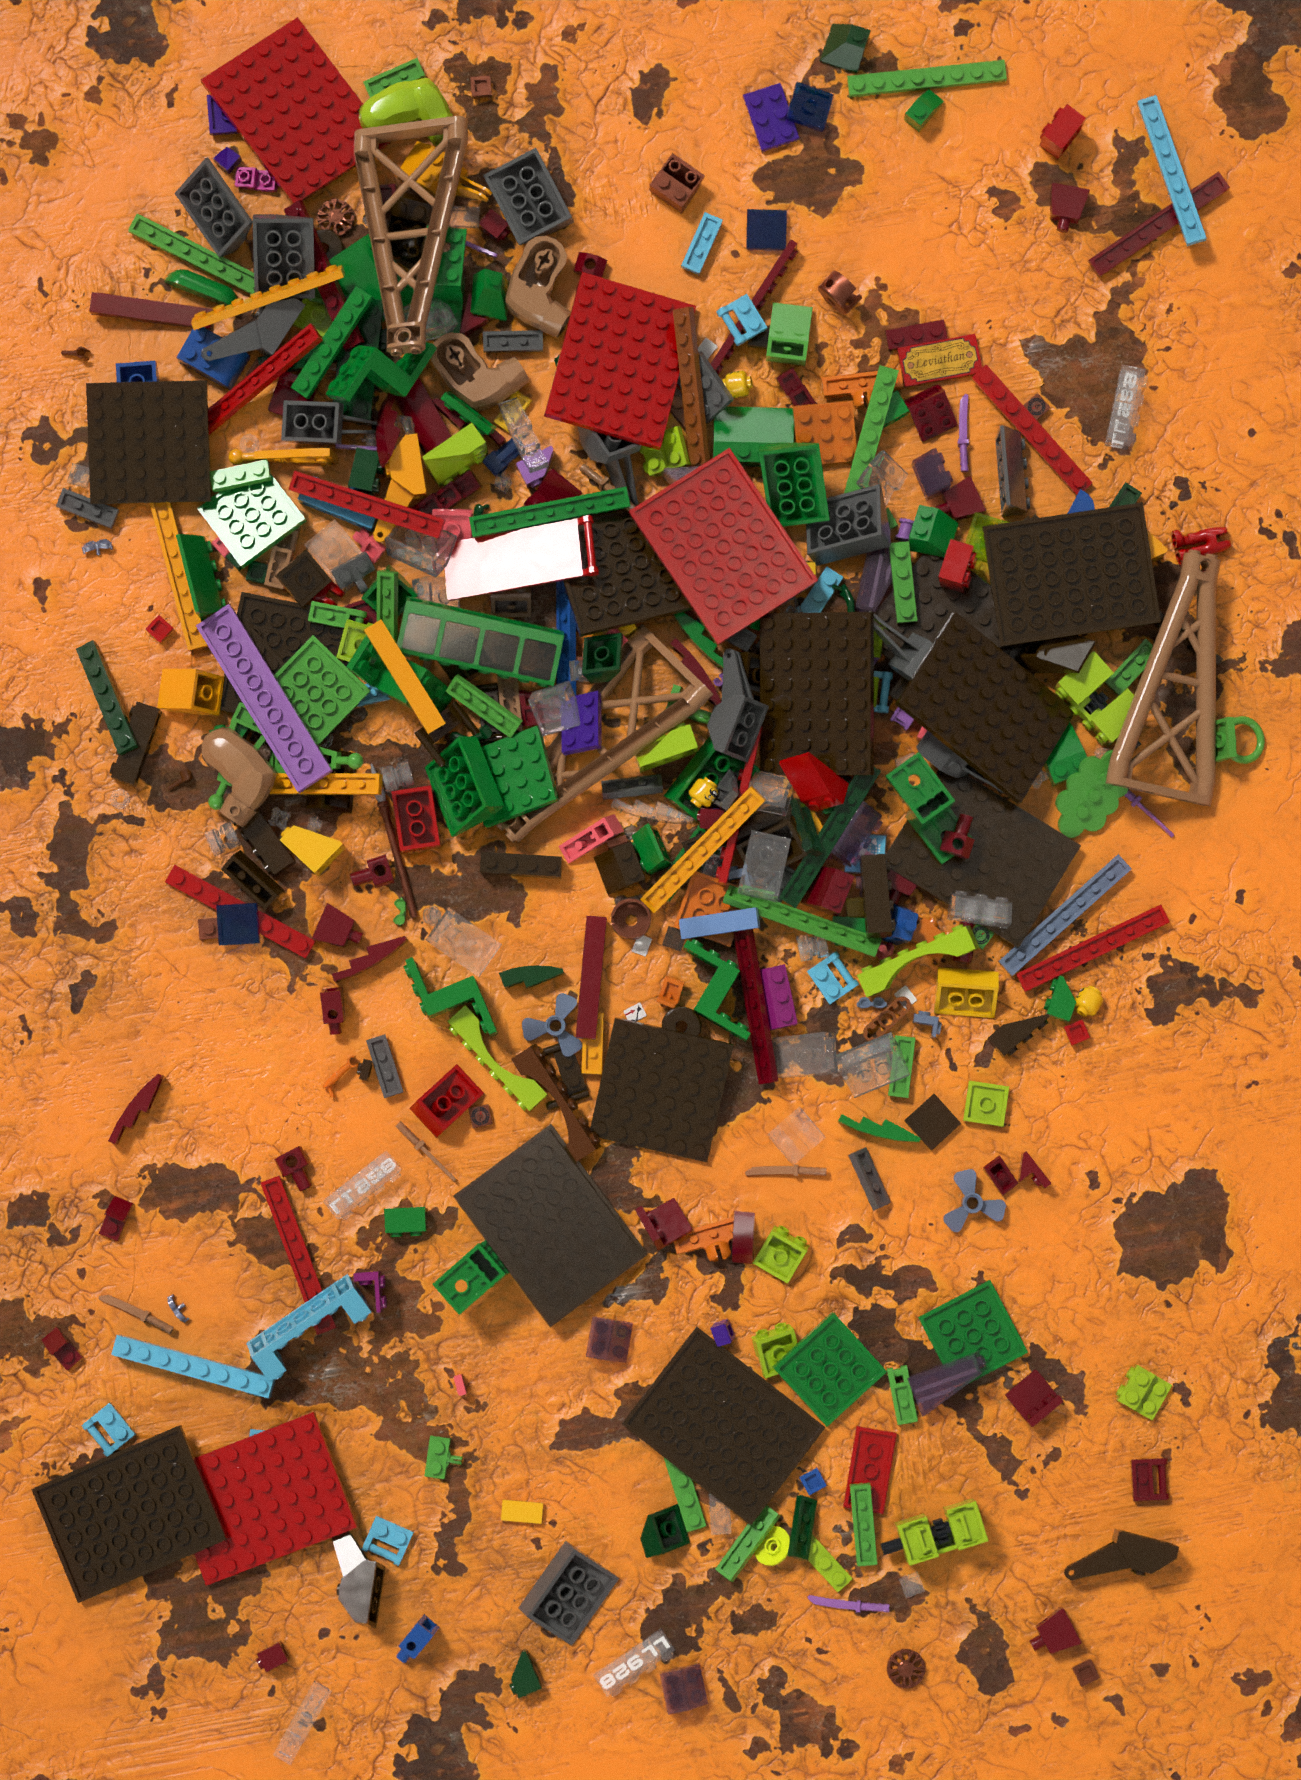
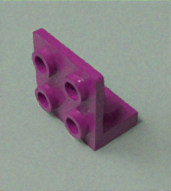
(367, 1278)

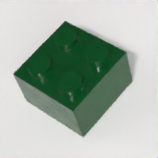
(366, 472)

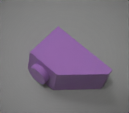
(535, 479)

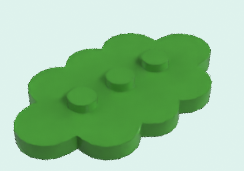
(1087, 797)

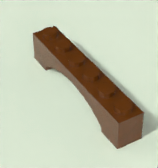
(581, 1139)

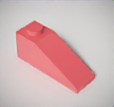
(591, 838)

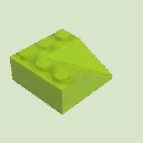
(455, 455)
(668, 748)

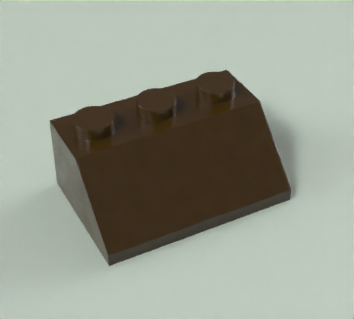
(333, 803)
(783, 828)

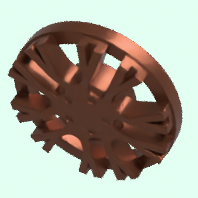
(335, 216)
(906, 1668)

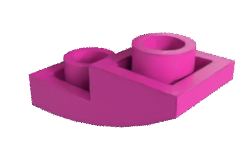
(255, 179)

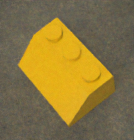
(966, 992)

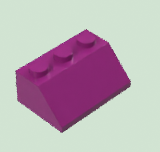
(778, 997)

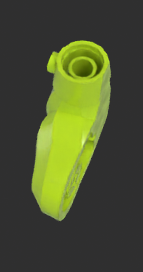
(405, 103)

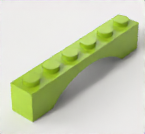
(881, 977)
(525, 1089)

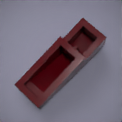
(743, 1237)

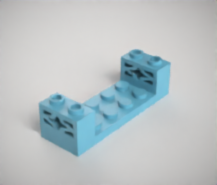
(341, 1293)

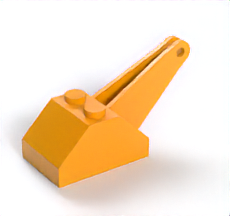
(430, 178)
(405, 479)

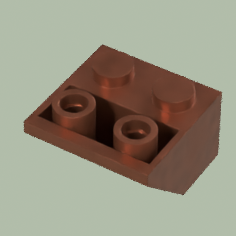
(676, 183)

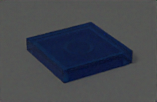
(809, 106)
(766, 229)
(238, 924)

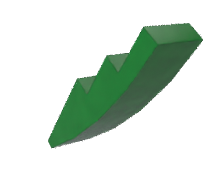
(694, 632)
(887, 1130)

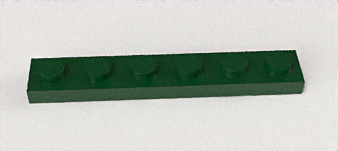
(107, 697)

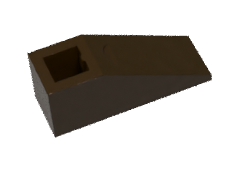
(1011, 1034)

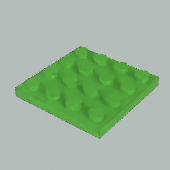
(320, 688)

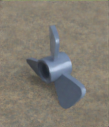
(535, 1028)
(966, 1182)

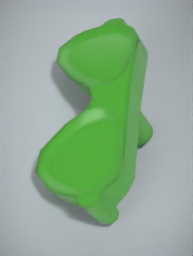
(400, 918)

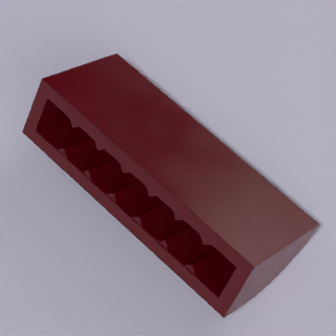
(426, 419)

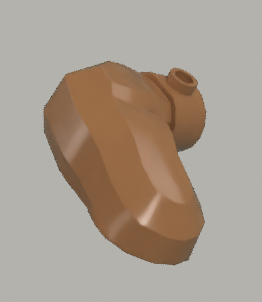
(533, 283)
(470, 376)
(241, 766)

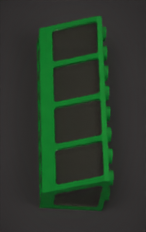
(480, 641)

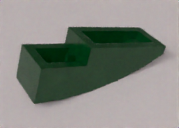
(529, 975)

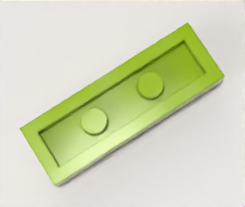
(827, 1565)

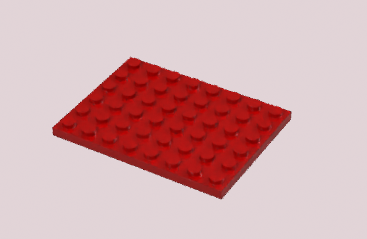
(290, 109)
(617, 362)
(723, 546)
(272, 1497)

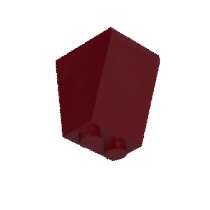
(828, 891)

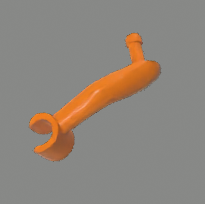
(337, 1075)

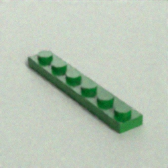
(332, 342)

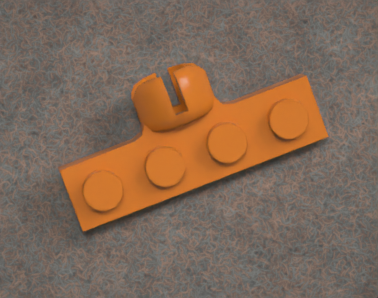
(856, 385)
(710, 1238)

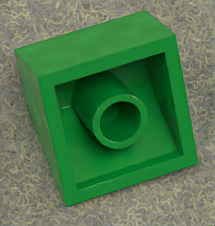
(932, 531)
(651, 849)

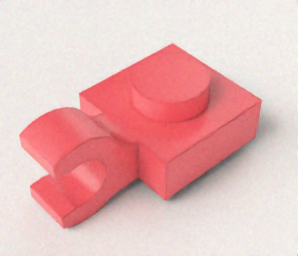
(369, 545)

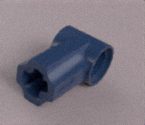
(498, 460)

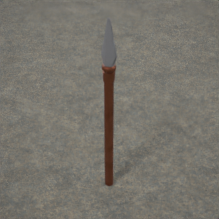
(385, 814)

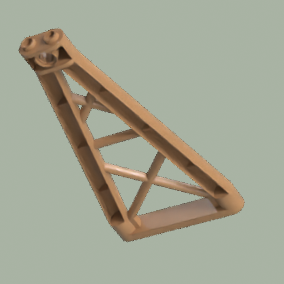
(365, 148)
(1204, 644)
(580, 780)

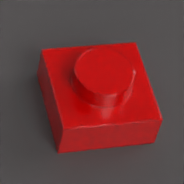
(159, 629)
(1076, 1032)

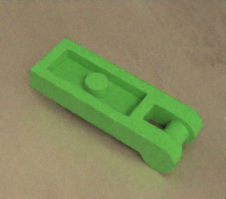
(333, 615)
(902, 1396)

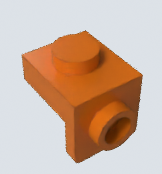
(670, 992)

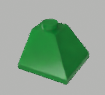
(489, 294)
(404, 590)

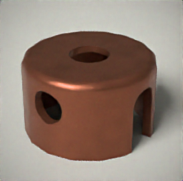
(838, 291)
(633, 907)

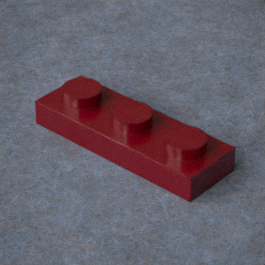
(915, 334)

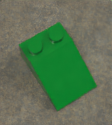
(1065, 757)

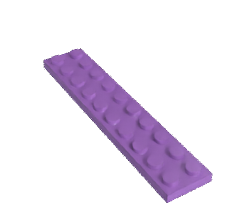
(264, 698)

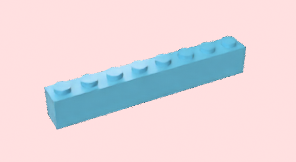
(192, 1366)

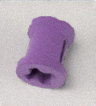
(904, 530)
(902, 718)

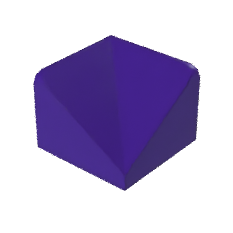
(227, 159)
(722, 1332)

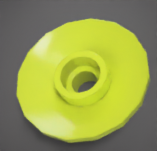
(765, 1552)

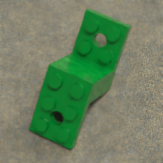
(450, 278)
(379, 369)
(379, 678)
(927, 804)
(717, 989)
(450, 997)
(480, 1271)

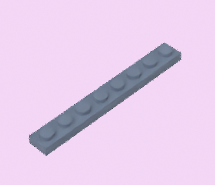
(1065, 915)

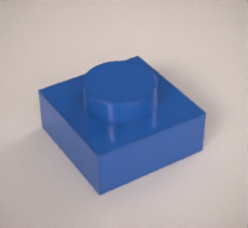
(812, 1481)

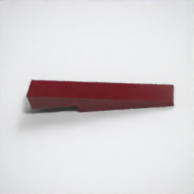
(143, 310)
(591, 977)

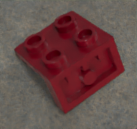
(284, 392)
(931, 412)
(553, 488)
(664, 1223)
(1033, 1398)

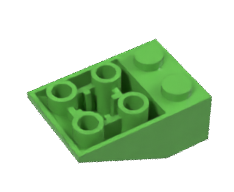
(789, 334)

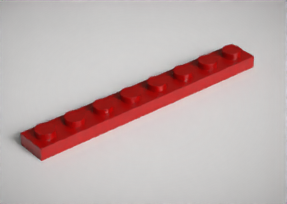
(263, 376)
(1031, 430)
(367, 504)
(728, 852)
(214, 896)
(1092, 948)
(295, 1246)

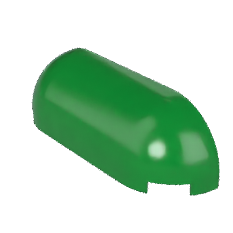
(201, 286)

